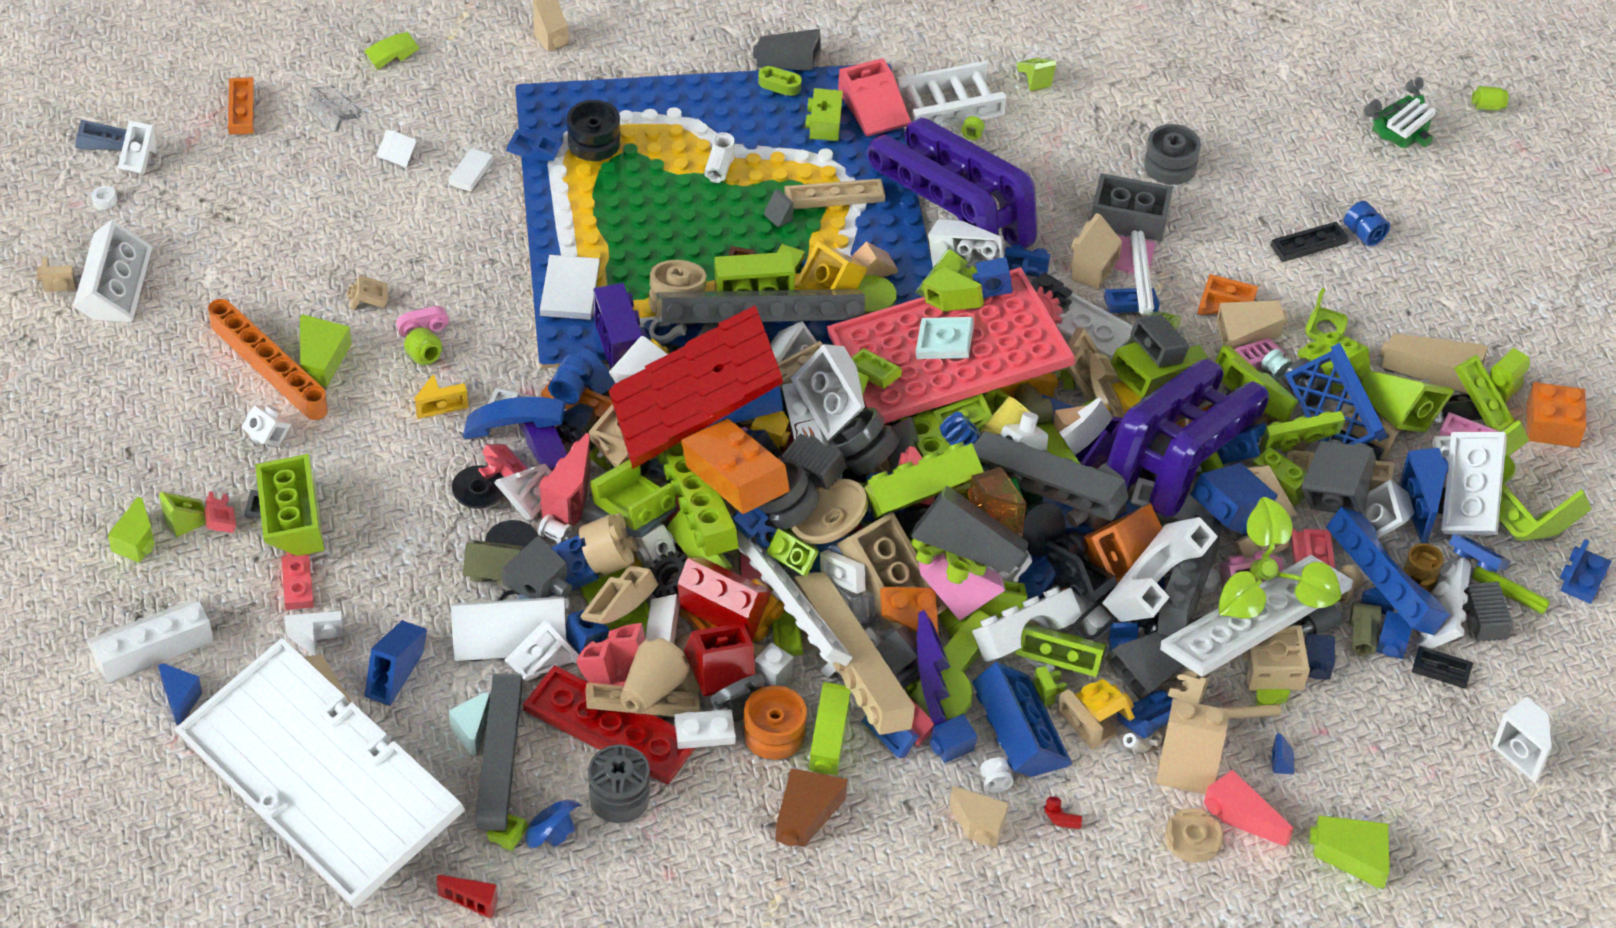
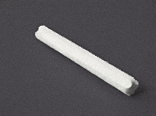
(1142, 273)

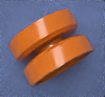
(774, 722)

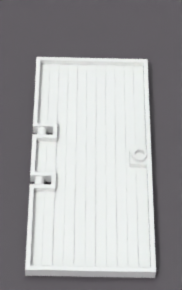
(318, 774)

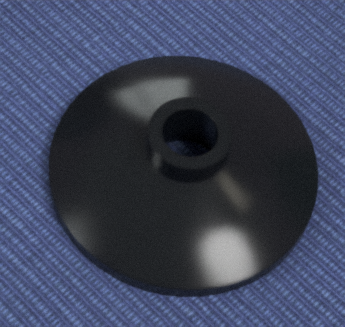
(475, 490)

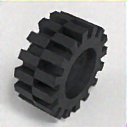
(664, 570)

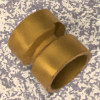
(1424, 565)

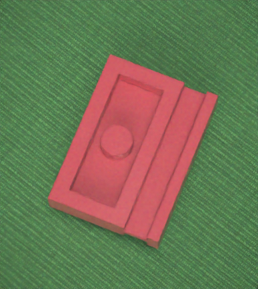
(1312, 542)

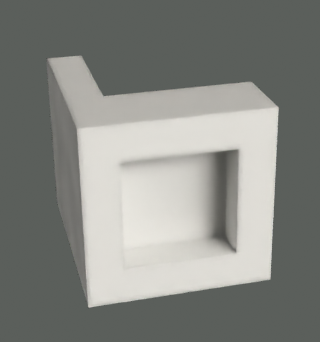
(396, 148)

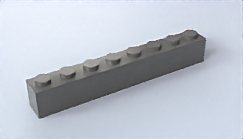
(771, 305)

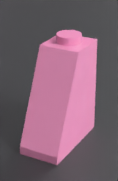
(963, 597)

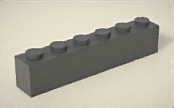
(1053, 476)
(1187, 585)

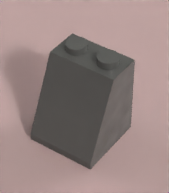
(1339, 476)

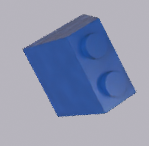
(1231, 494)

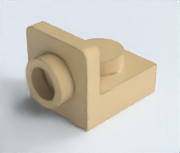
(367, 291)

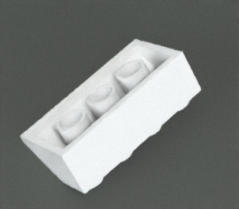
(113, 274)
(151, 640)

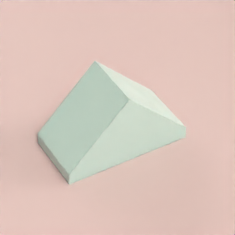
(470, 720)

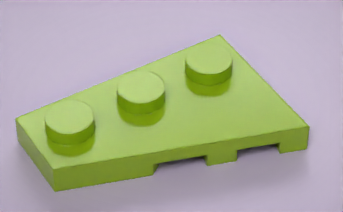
(1311, 429)

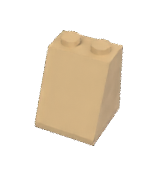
(1192, 746)

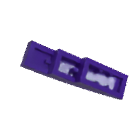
(930, 664)

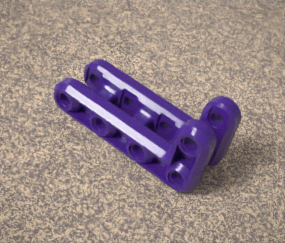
(960, 179)
(1189, 444)

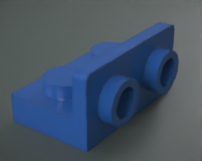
(1243, 445)
(1584, 574)

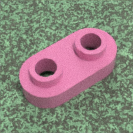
(432, 318)

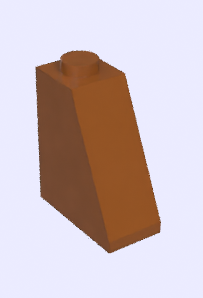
(808, 805)

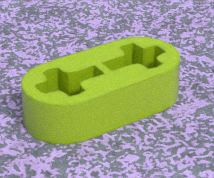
(779, 80)

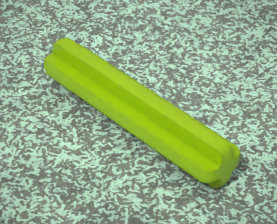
(1512, 590)

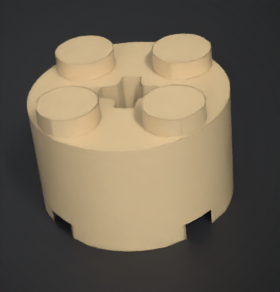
(608, 544)

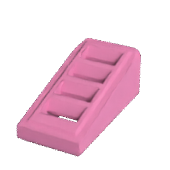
(1255, 348)

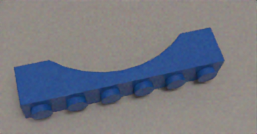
(1410, 600)

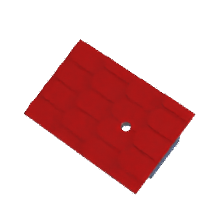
(706, 381)

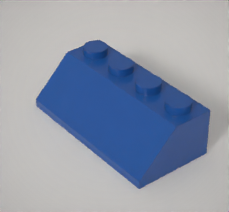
(1020, 721)

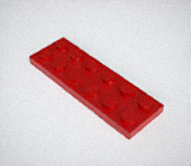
(562, 703)

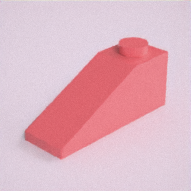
(1245, 809)

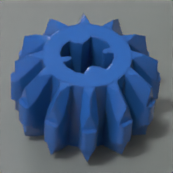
(958, 429)

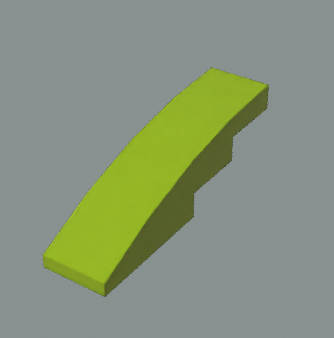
(962, 648)

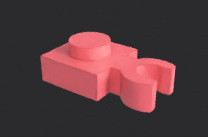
(218, 515)

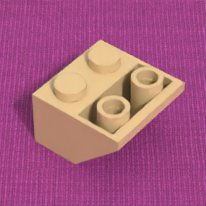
(1095, 252)

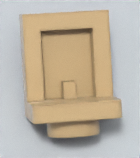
(56, 277)

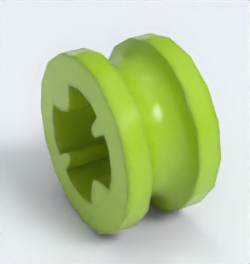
(968, 132)

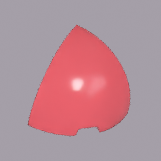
(613, 657)

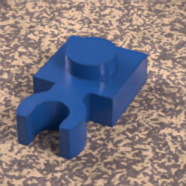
(753, 524)

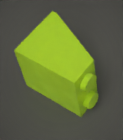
(1405, 401)

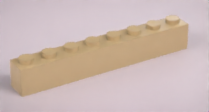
(867, 672)

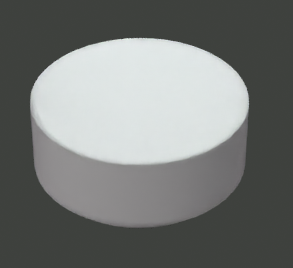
(104, 197)

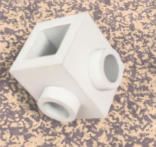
(266, 425)
(653, 544)

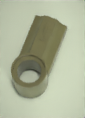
(1033, 401)
(1364, 623)

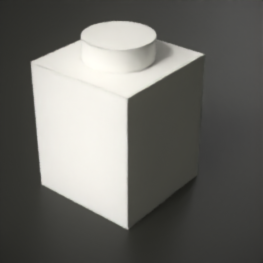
(774, 665)

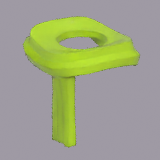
(1322, 314)

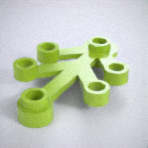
(957, 570)

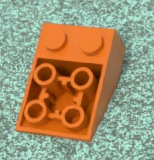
(1123, 541)

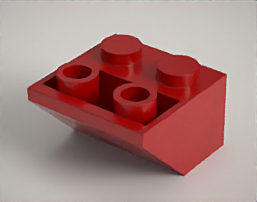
(720, 656)

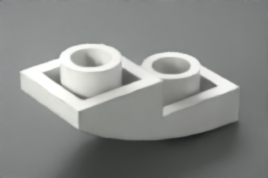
(1083, 431)

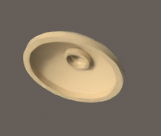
(836, 513)

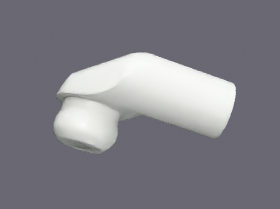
(1140, 744)

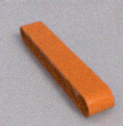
(268, 359)

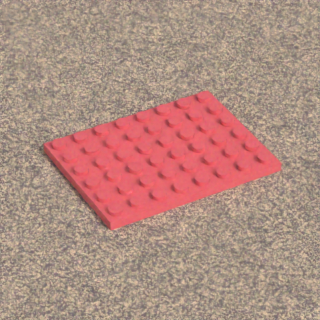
(1008, 345)

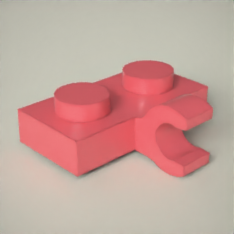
(500, 460)

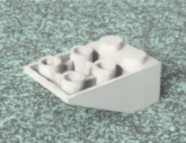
(964, 239)

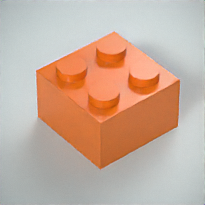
(1556, 414)

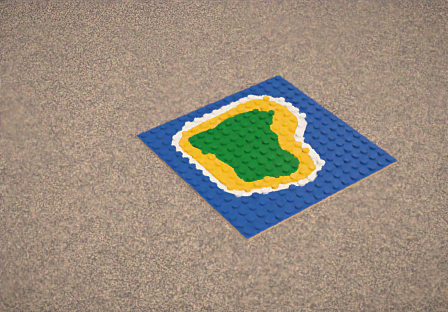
(660, 207)

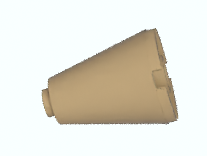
(653, 674)

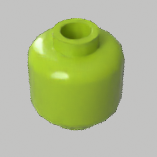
(423, 346)

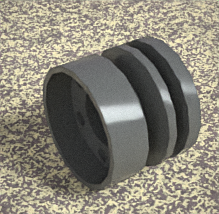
(619, 783)

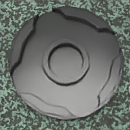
(737, 691)

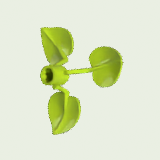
(1244, 598)

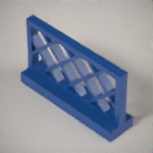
(1352, 387)

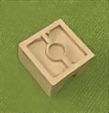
(1278, 661)

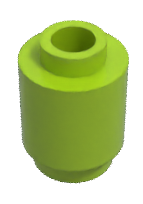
(1490, 98)

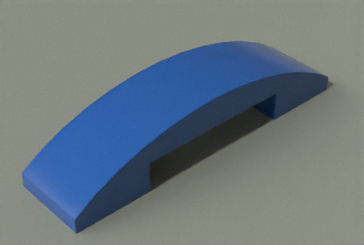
(511, 411)

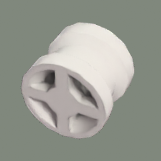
(996, 775)

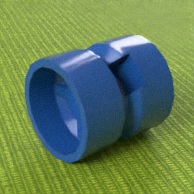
(1366, 223)
(571, 379)

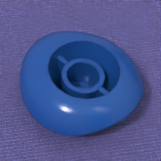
(551, 824)

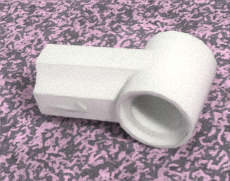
(720, 157)

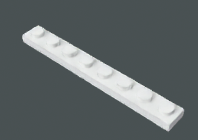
(795, 602)

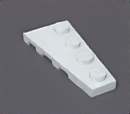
(1451, 595)

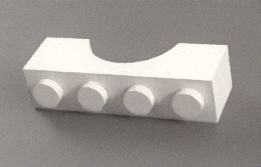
(1003, 635)

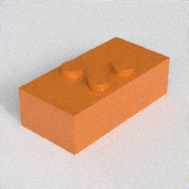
(735, 465)

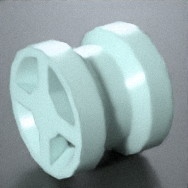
(1276, 364)

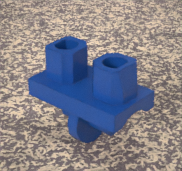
(1032, 262)

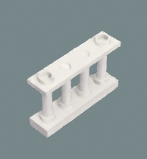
(953, 112)

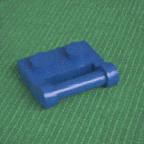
(1149, 714)

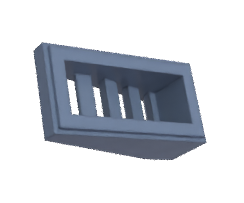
(93, 136)

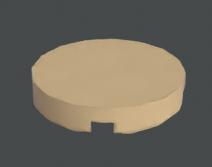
(1193, 835)

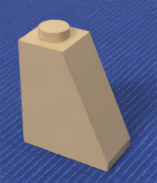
(1250, 322)

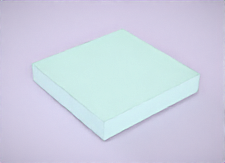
(945, 338)

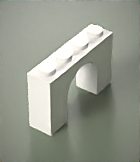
(1138, 593)

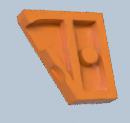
(1224, 290)
(905, 603)

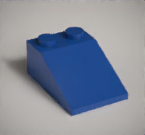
(1424, 481)

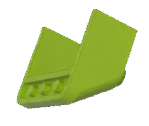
(1517, 518)

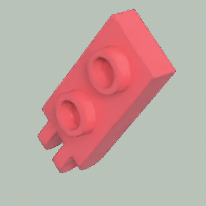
(297, 581)

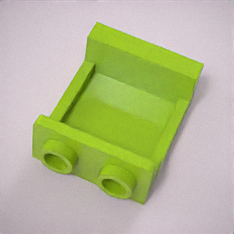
(632, 495)

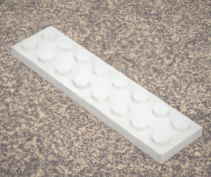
(1220, 638)

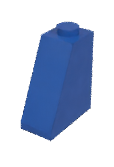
(393, 661)

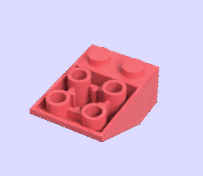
(873, 97)
(567, 485)

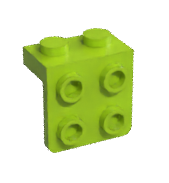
(1356, 352)

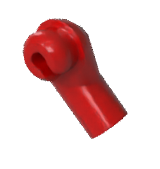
(1059, 817)

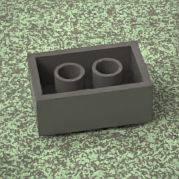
(1133, 205)

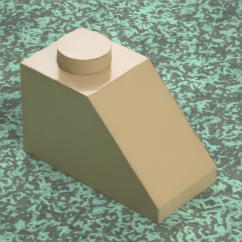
(550, 24)
(979, 815)

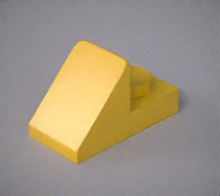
(435, 400)

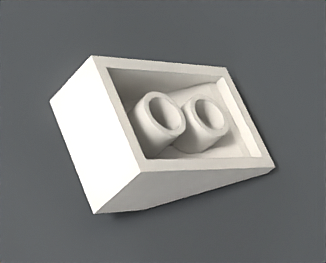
(830, 389)

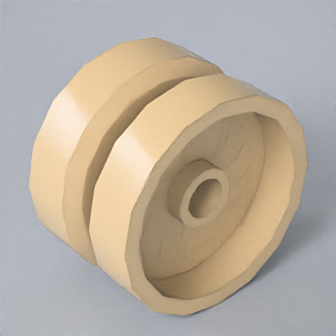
(675, 277)

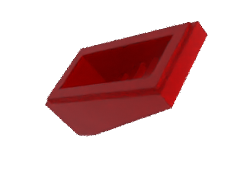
(471, 894)

